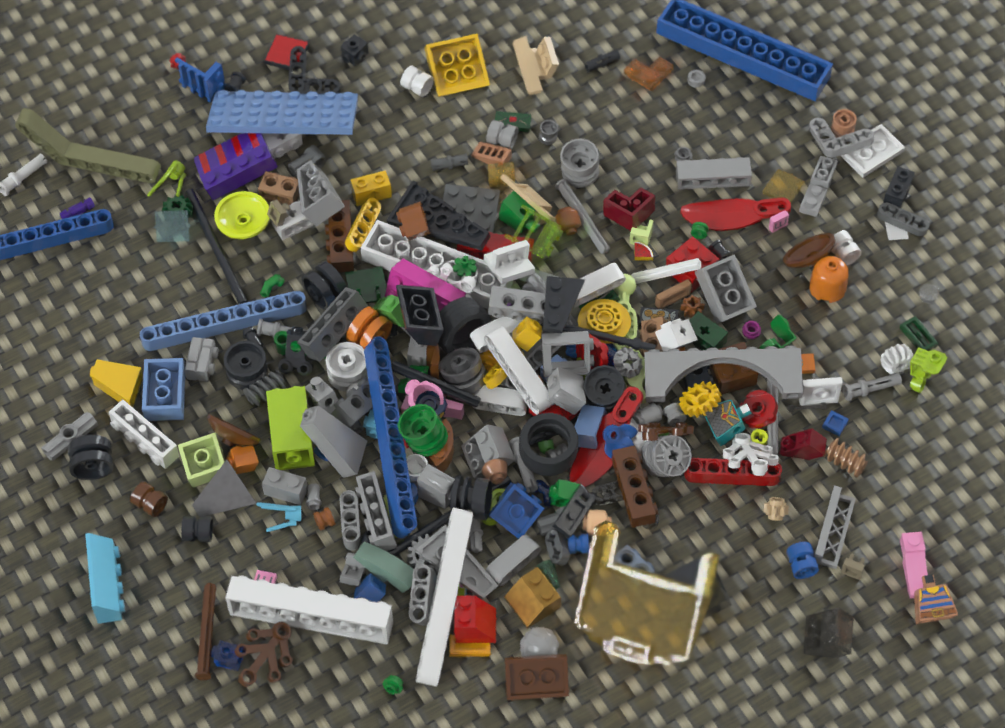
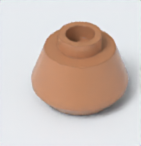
(495, 470)

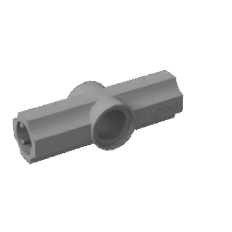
(60, 443)

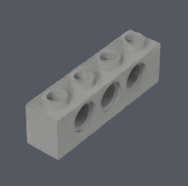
(518, 299)

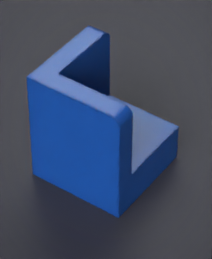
(370, 589)

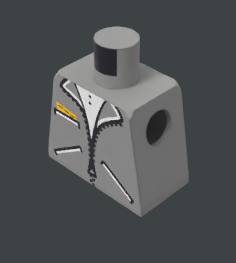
(318, 393)

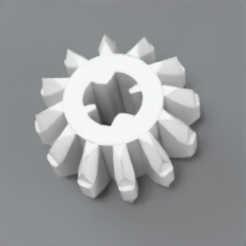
(896, 359)

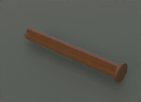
(206, 632)

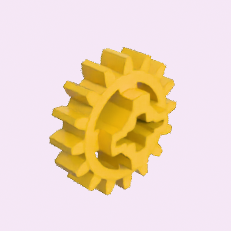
(700, 399)

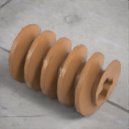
(846, 458)

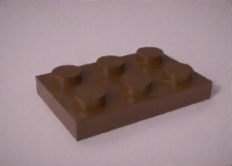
(536, 677)

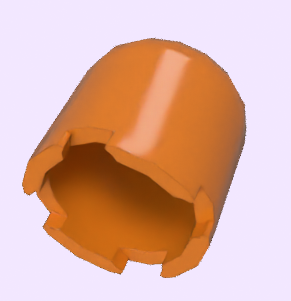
(829, 279)

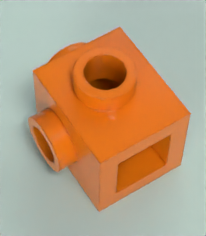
(243, 459)

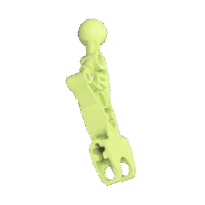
(624, 292)

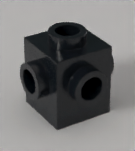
(354, 50)

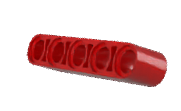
(723, 476)

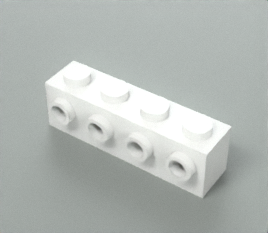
(144, 434)

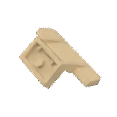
(535, 63)
(531, 197)

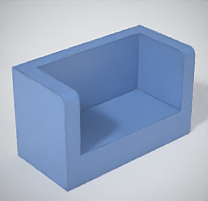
(588, 425)

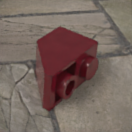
(803, 445)

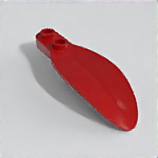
(733, 213)
(594, 463)

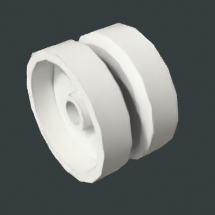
(346, 365)

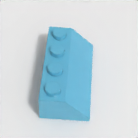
(104, 579)

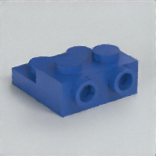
(516, 510)

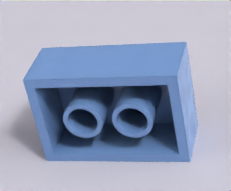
(163, 389)

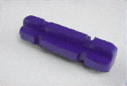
(77, 209)

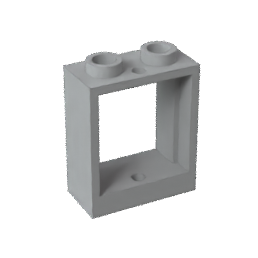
(567, 338)

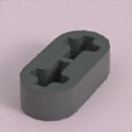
(555, 544)

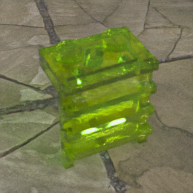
(550, 232)

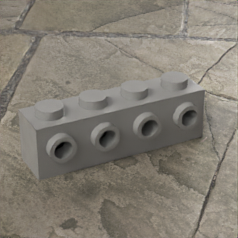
(376, 512)

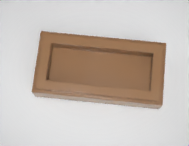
(673, 294)

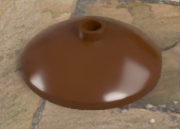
(809, 251)
(232, 434)

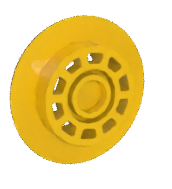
(604, 317)

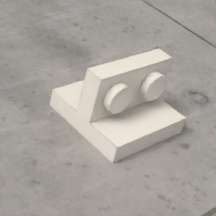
(510, 262)

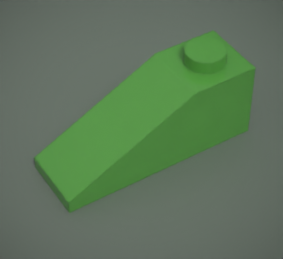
(390, 308)

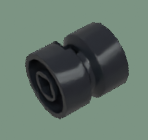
(197, 529)

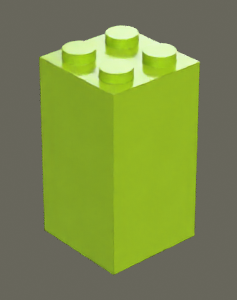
(289, 442)

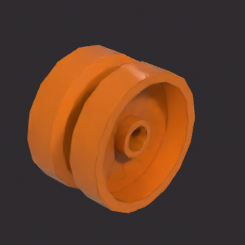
(368, 326)

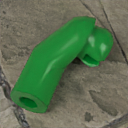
(269, 283)

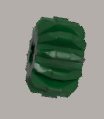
(178, 204)

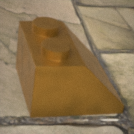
(533, 598)

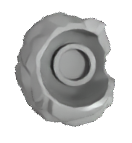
(539, 642)

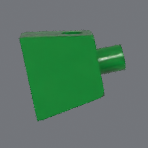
(512, 213)

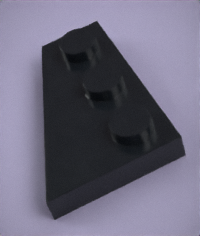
(559, 301)

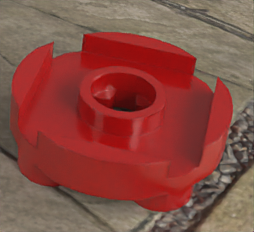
(599, 353)
(766, 415)

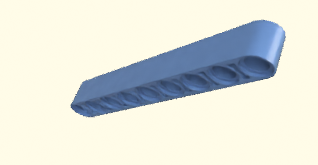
(214, 320)

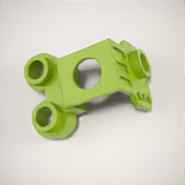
(923, 365)

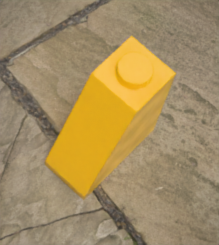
(117, 380)

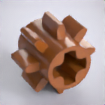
(691, 306)

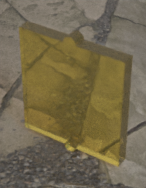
(783, 185)

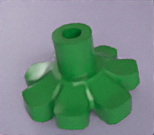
(464, 266)

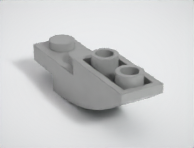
(818, 186)

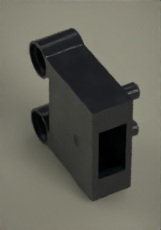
(688, 575)

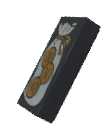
(649, 313)

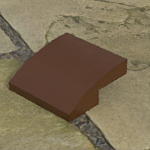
(432, 360)

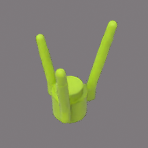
(175, 172)

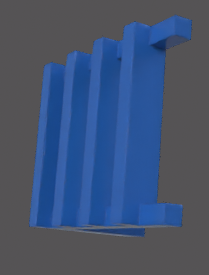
(204, 83)

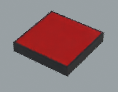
(280, 49)

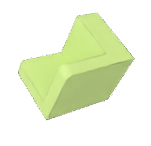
(641, 233)

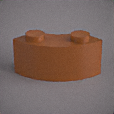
(413, 221)
(443, 458)

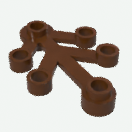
(651, 430)
(266, 651)

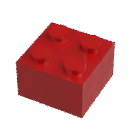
(691, 250)

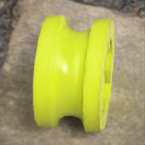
(762, 435)

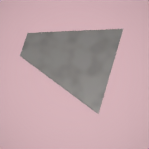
(223, 493)

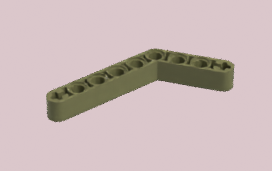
(84, 156)

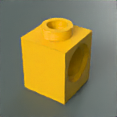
(527, 333)

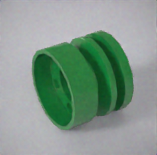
(422, 430)

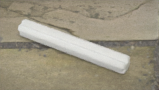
(668, 270)

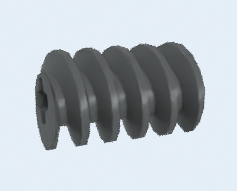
(258, 391)

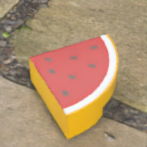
(642, 252)

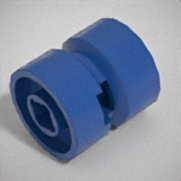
(802, 560)

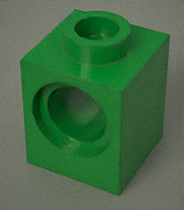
(562, 492)

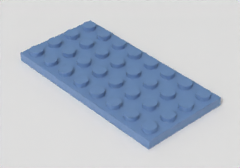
(282, 112)

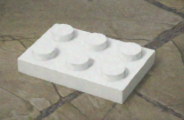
(874, 156)

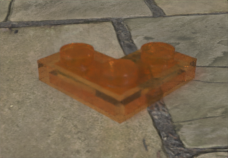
(649, 76)

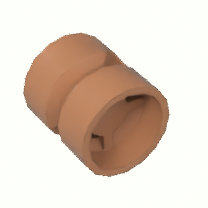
(843, 122)

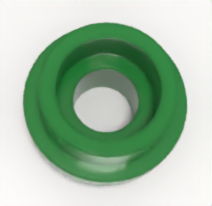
(393, 684)

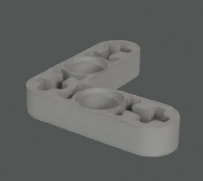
(831, 146)

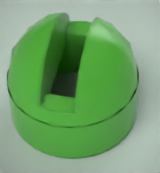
(546, 445)

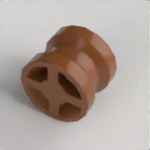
(324, 518)

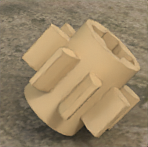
(776, 508)

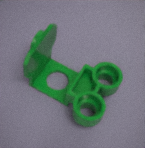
(782, 329)

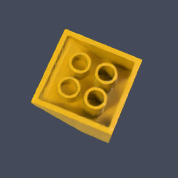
(457, 65)

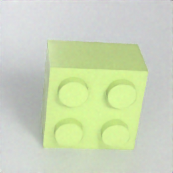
(202, 458)

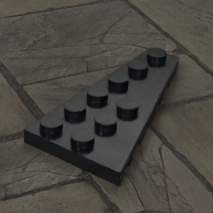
(442, 219)

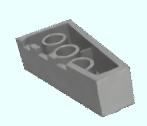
(317, 194)

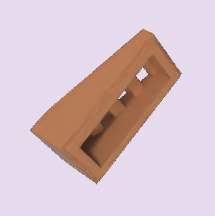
(505, 153)

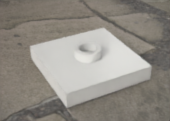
(821, 390)

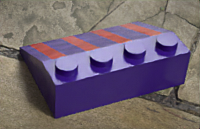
(234, 163)

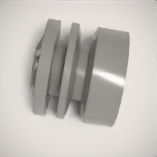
(580, 162)
(657, 460)

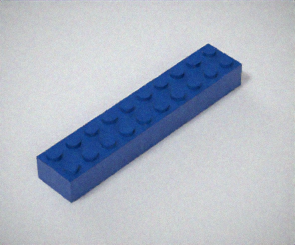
(744, 48)

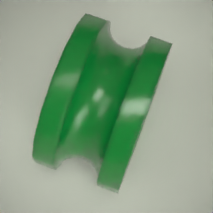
(699, 230)

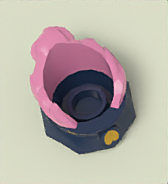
(427, 394)

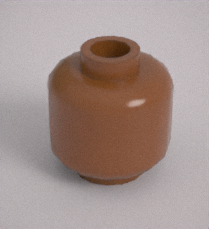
(569, 220)

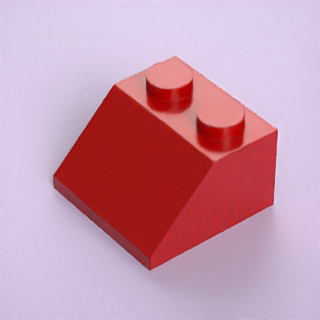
(474, 620)

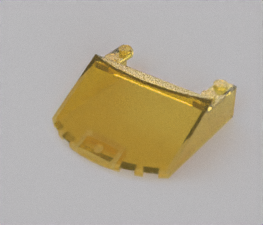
(637, 611)

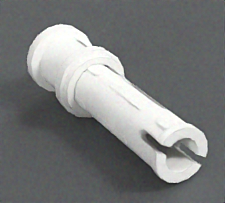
(14, 179)

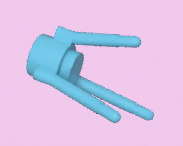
(292, 513)

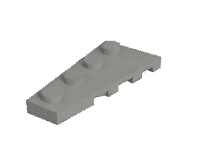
(472, 575)

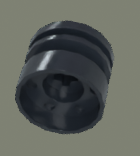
(599, 379)
(473, 498)

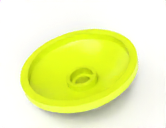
(238, 208)

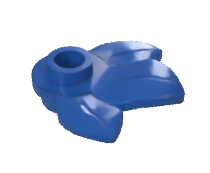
(622, 439)

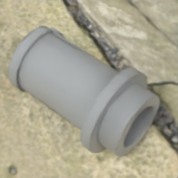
(313, 497)

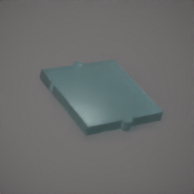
(172, 226)

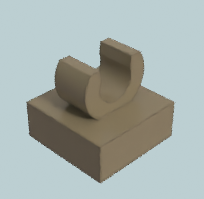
(277, 212)
(853, 568)

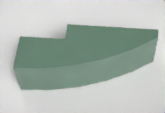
(385, 566)

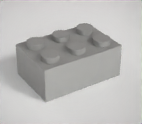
(725, 289)

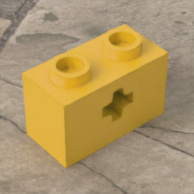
(371, 186)

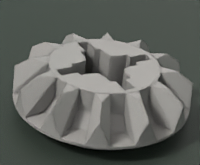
(625, 368)

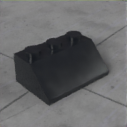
(420, 314)

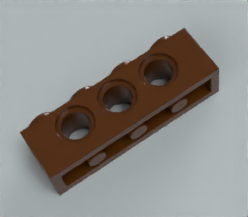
(343, 260)
(630, 458)

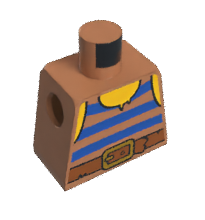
(933, 602)

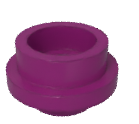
(751, 325)

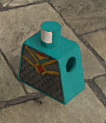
(727, 420)

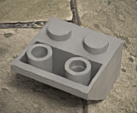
(487, 445)

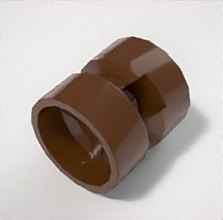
(148, 499)

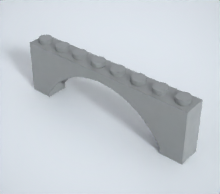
(778, 365)

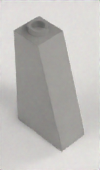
(335, 440)

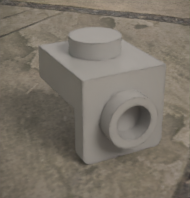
(352, 572)

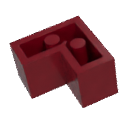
(629, 211)

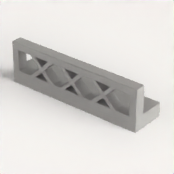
(828, 523)

